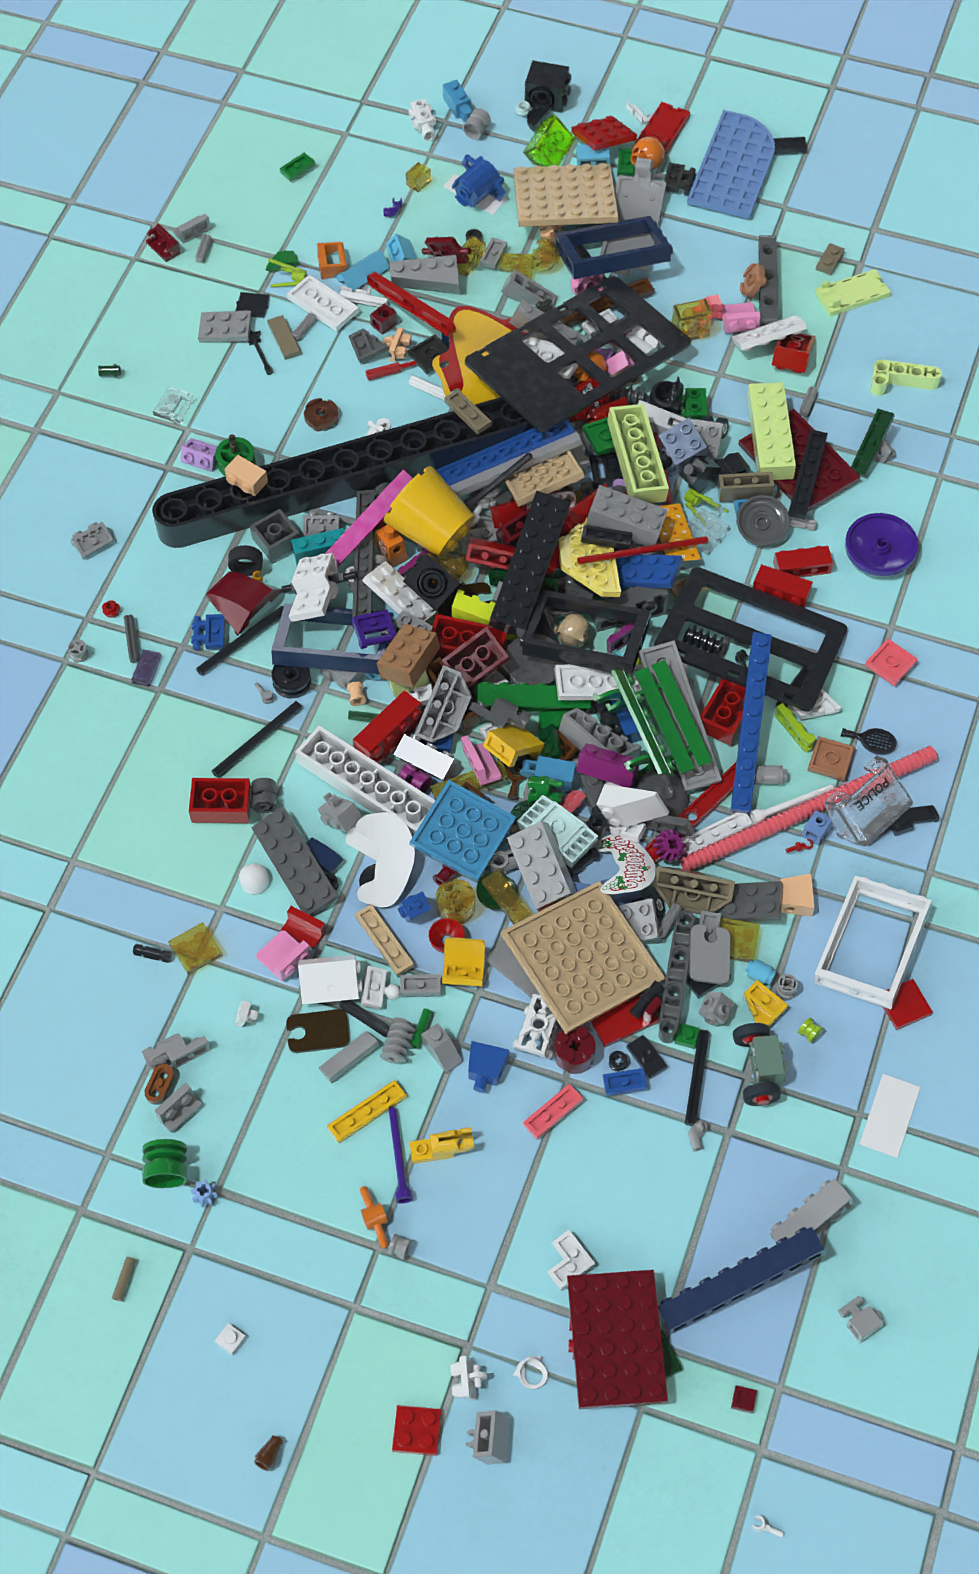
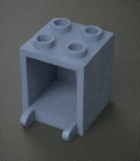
(682, 445)

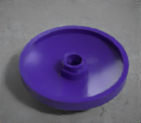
(881, 544)

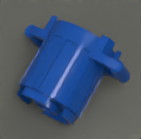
(478, 182)

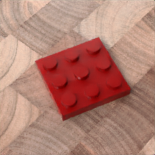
(603, 133)

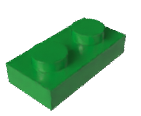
(625, 165)
(297, 166)

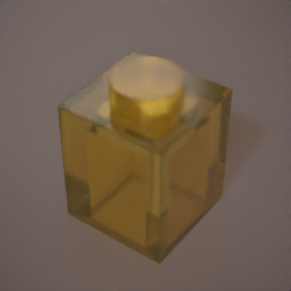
(418, 177)

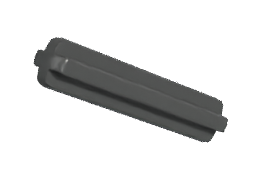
(131, 638)

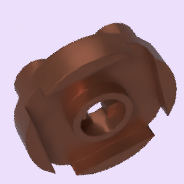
(324, 421)

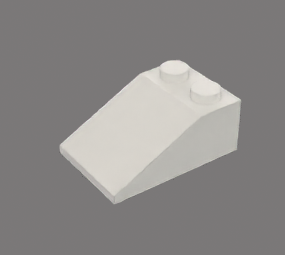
(630, 805)

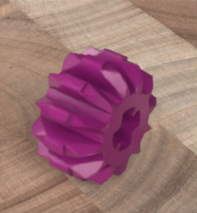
(675, 844)

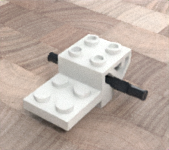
(315, 586)

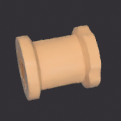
(356, 693)

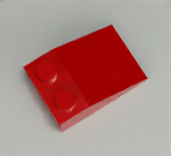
(793, 352)

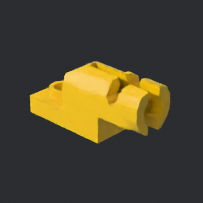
(441, 1145)

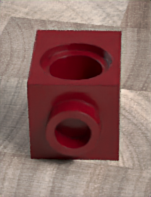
(383, 318)

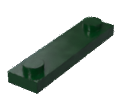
(872, 442)

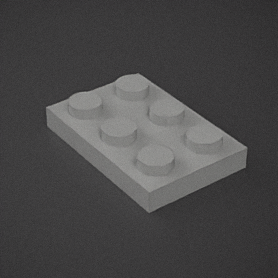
(224, 326)

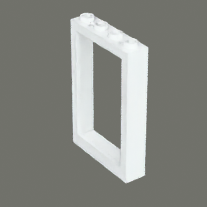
(886, 894)

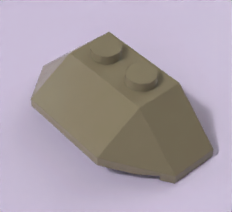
(693, 889)

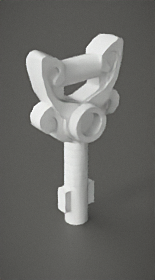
(487, 501)

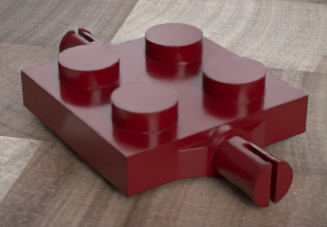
(445, 247)

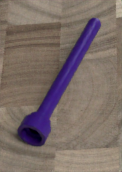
(403, 1193)

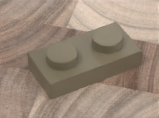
(830, 259)

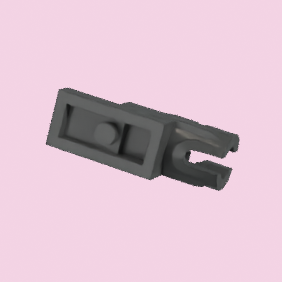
(501, 712)

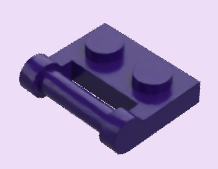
(373, 623)

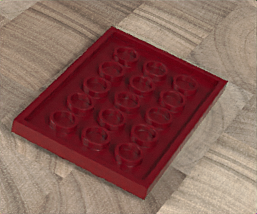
(833, 473)
(616, 1339)

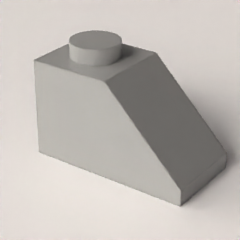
(441, 1048)

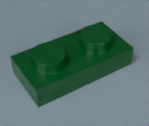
(552, 742)

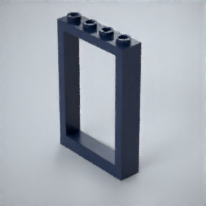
(617, 261)
(324, 658)

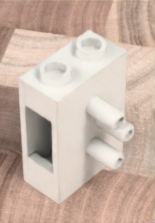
(329, 979)

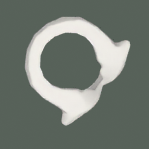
(520, 1371)

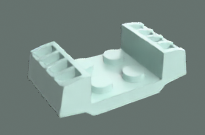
(569, 832)

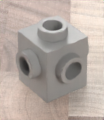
(715, 1008)

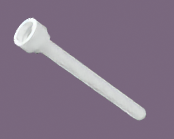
(760, 815)

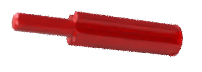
(387, 369)

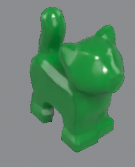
(542, 786)

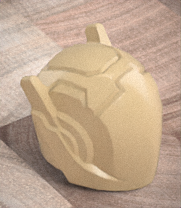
(573, 630)

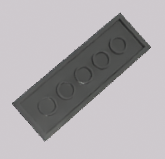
(295, 862)

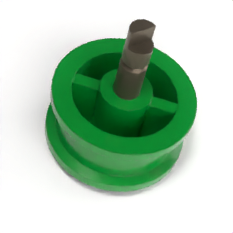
(230, 448)

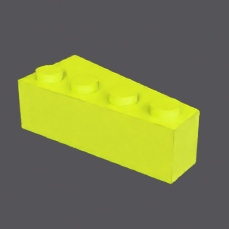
(473, 610)

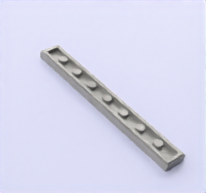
(539, 455)

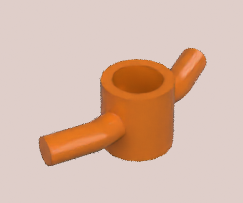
(374, 1216)

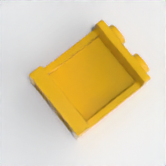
(511, 742)

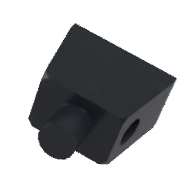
(700, 472)

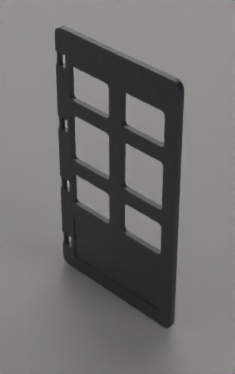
(536, 386)

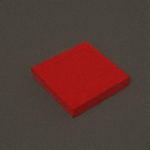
(908, 1006)

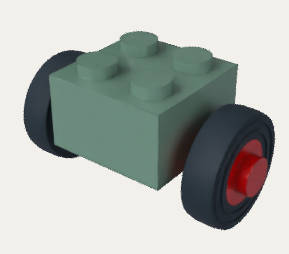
(765, 1061)

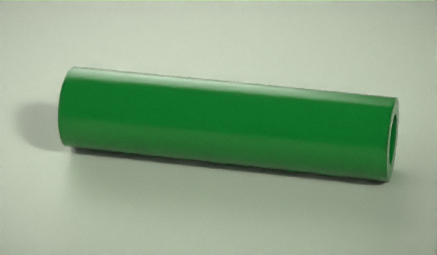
(421, 1027)

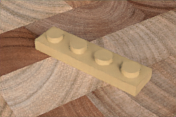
(384, 940)

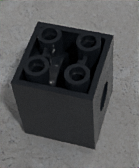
(547, 85)
(421, 576)

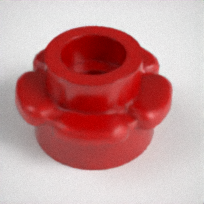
(112, 612)

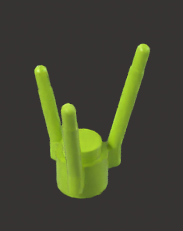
(297, 274)
(694, 498)

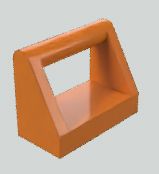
(330, 270)

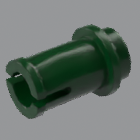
(113, 370)

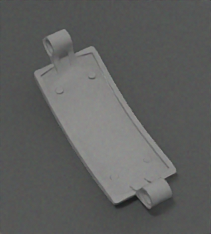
(635, 199)

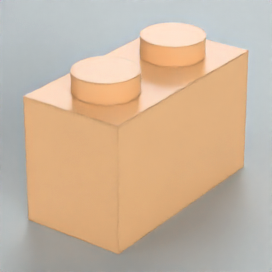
(246, 475)

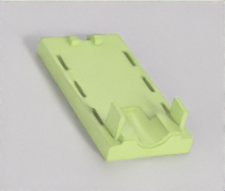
(852, 292)

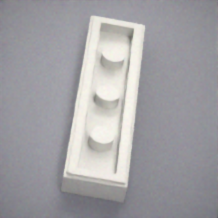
(716, 831)

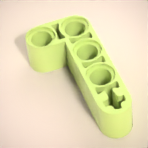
(903, 374)

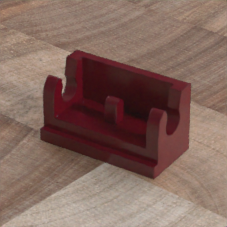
(163, 243)

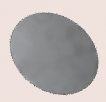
(527, 668)

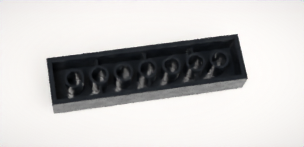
(529, 564)

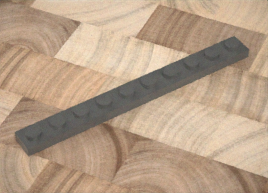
(363, 560)

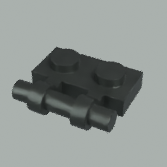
(674, 176)

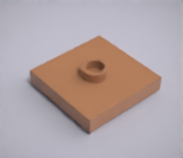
(831, 758)

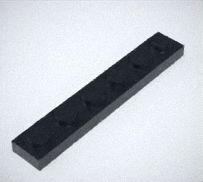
(807, 474)

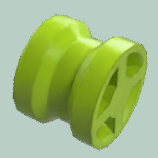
(810, 1030)

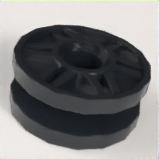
(292, 687)

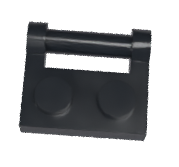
(610, 466)

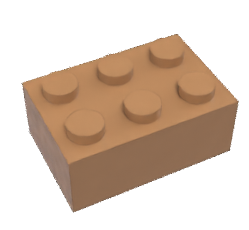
(408, 655)

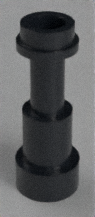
(593, 854)

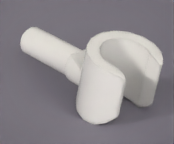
(765, 1527)

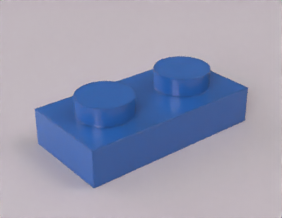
(624, 1082)

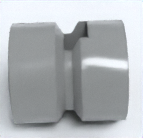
(476, 123)

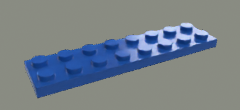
(502, 452)

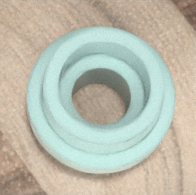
(523, 108)

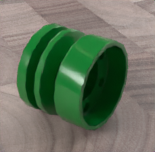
(164, 1163)

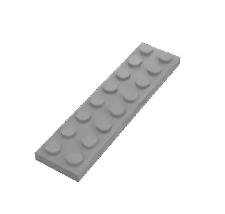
(703, 775)

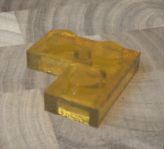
(519, 262)

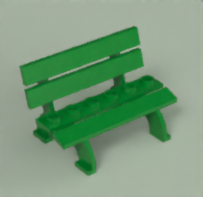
(632, 699)

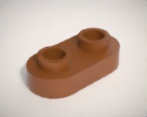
(159, 1085)

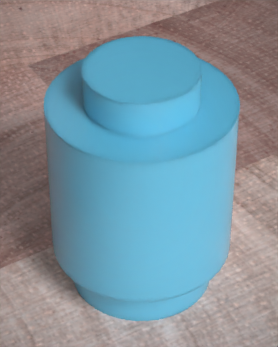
(760, 971)

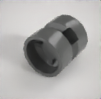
(263, 795)

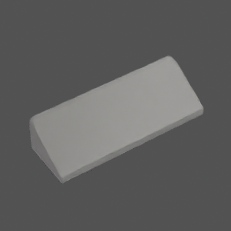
(349, 1056)

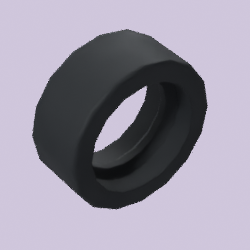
(245, 552)

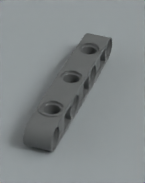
(769, 292)
(675, 977)

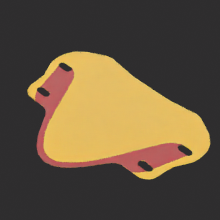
(473, 332)

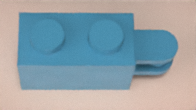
(457, 100)
(553, 768)

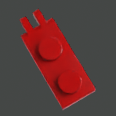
(603, 410)

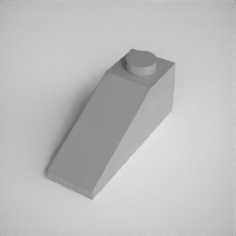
(523, 288)

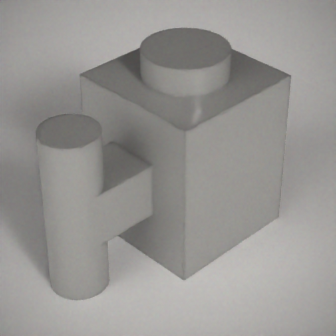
(863, 1322)

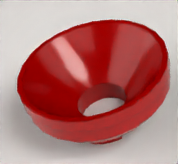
(443, 928)

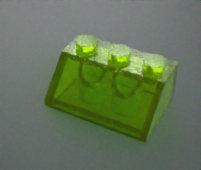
(549, 143)

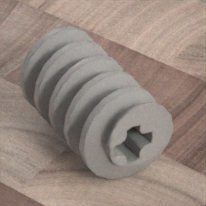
(396, 1041)

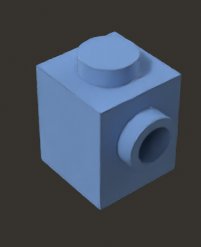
(817, 827)

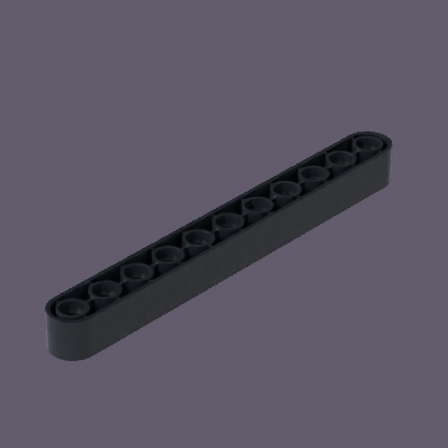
(329, 474)

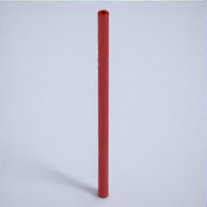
(642, 550)

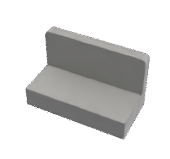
(192, 228)

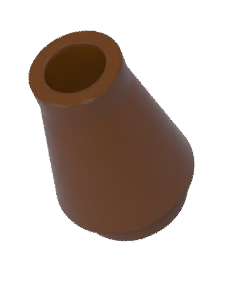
(268, 1454)

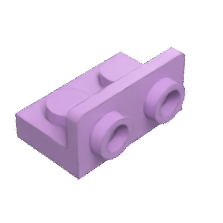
(198, 454)

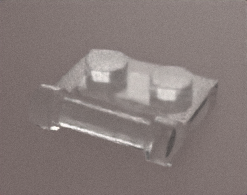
(169, 402)

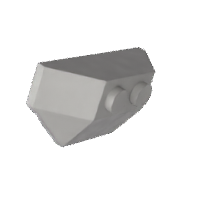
(444, 706)

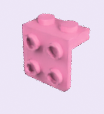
(740, 317)
(283, 954)

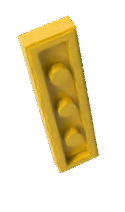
(366, 1111)

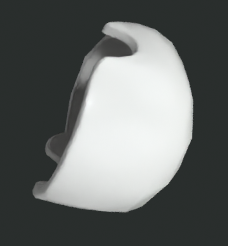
(254, 878)

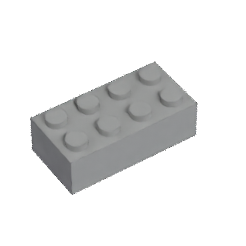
(628, 514)
(541, 865)

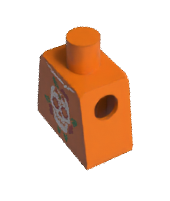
(386, 540)

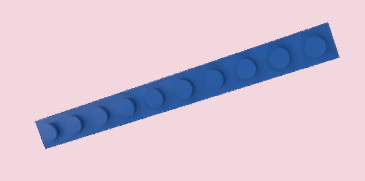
(751, 723)

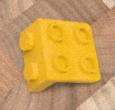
(463, 961)

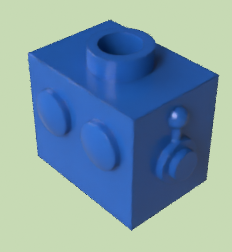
(413, 906)

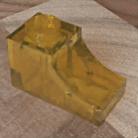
(478, 248)

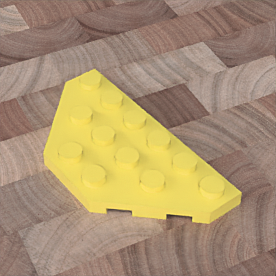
(597, 576)

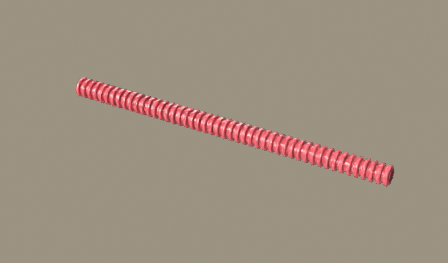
(797, 814)

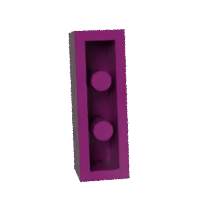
(606, 765)

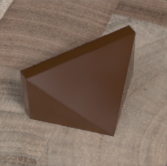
(568, 747)

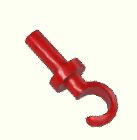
(799, 846)

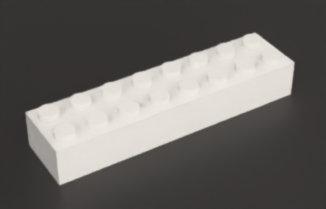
(362, 778)

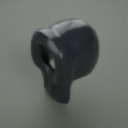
(667, 395)

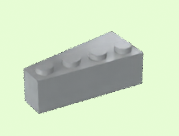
(816, 1211)

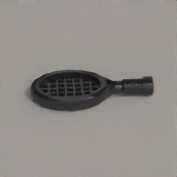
(863, 736)

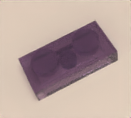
(146, 668)

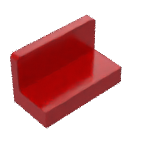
(304, 927)

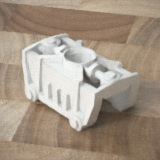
(547, 1032)

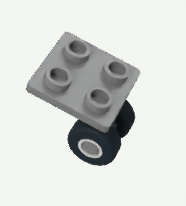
(712, 433)
(643, 916)

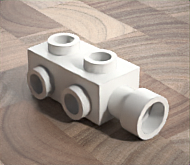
(423, 118)

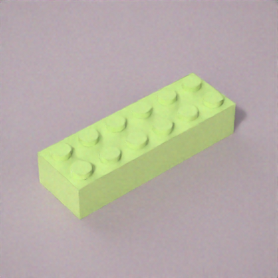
(771, 430)
(637, 453)

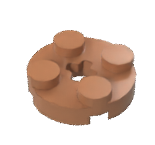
(753, 280)

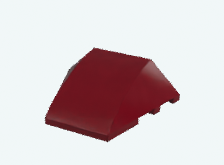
(240, 598)

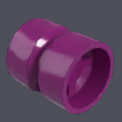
(417, 779)

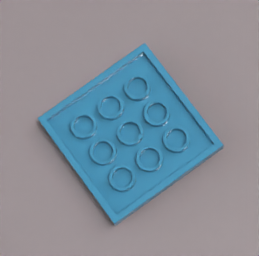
(462, 831)

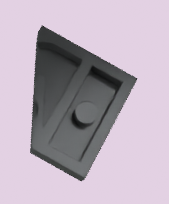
(366, 345)

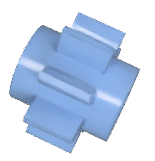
(200, 1189)

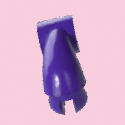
(392, 211)

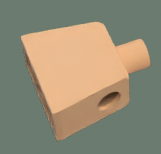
(798, 895)

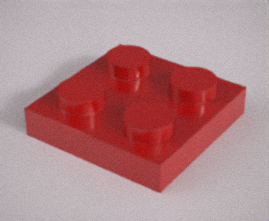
(416, 1430)

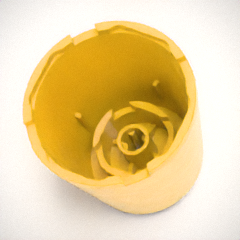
(430, 513)

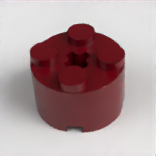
(570, 1060)

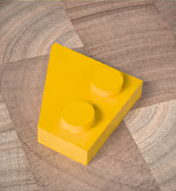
(764, 1004)

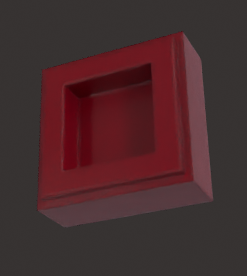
(652, 1010)
(743, 1399)

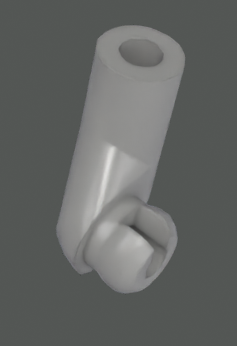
(696, 1133)

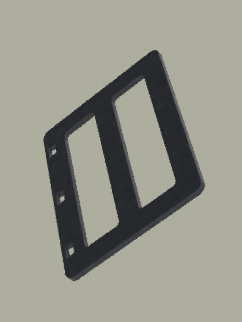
(817, 663)

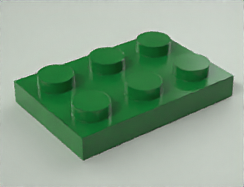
(599, 436)

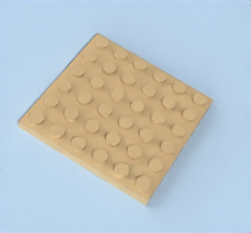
(565, 195)
(582, 957)

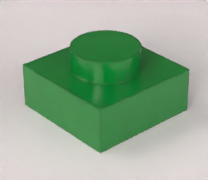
(687, 1035)

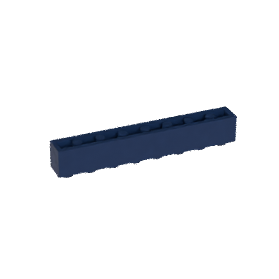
(741, 1280)

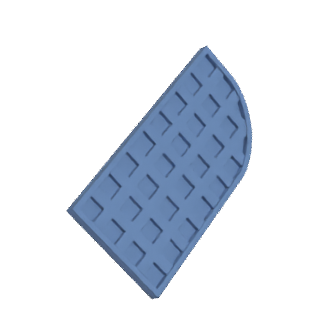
(733, 166)

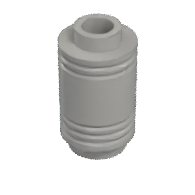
(770, 774)

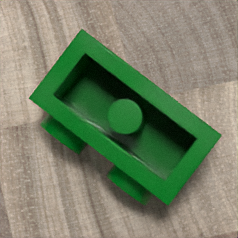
(694, 403)

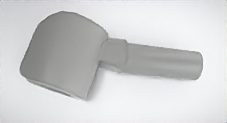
(266, 696)

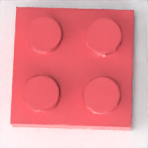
(891, 662)

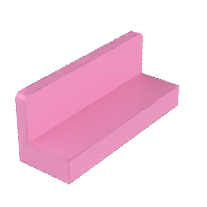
(480, 762)

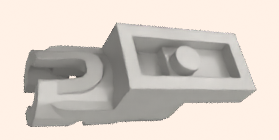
(175, 1051)

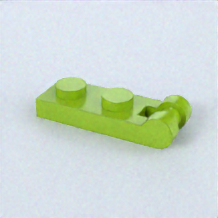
(794, 728)

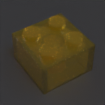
(693, 318)

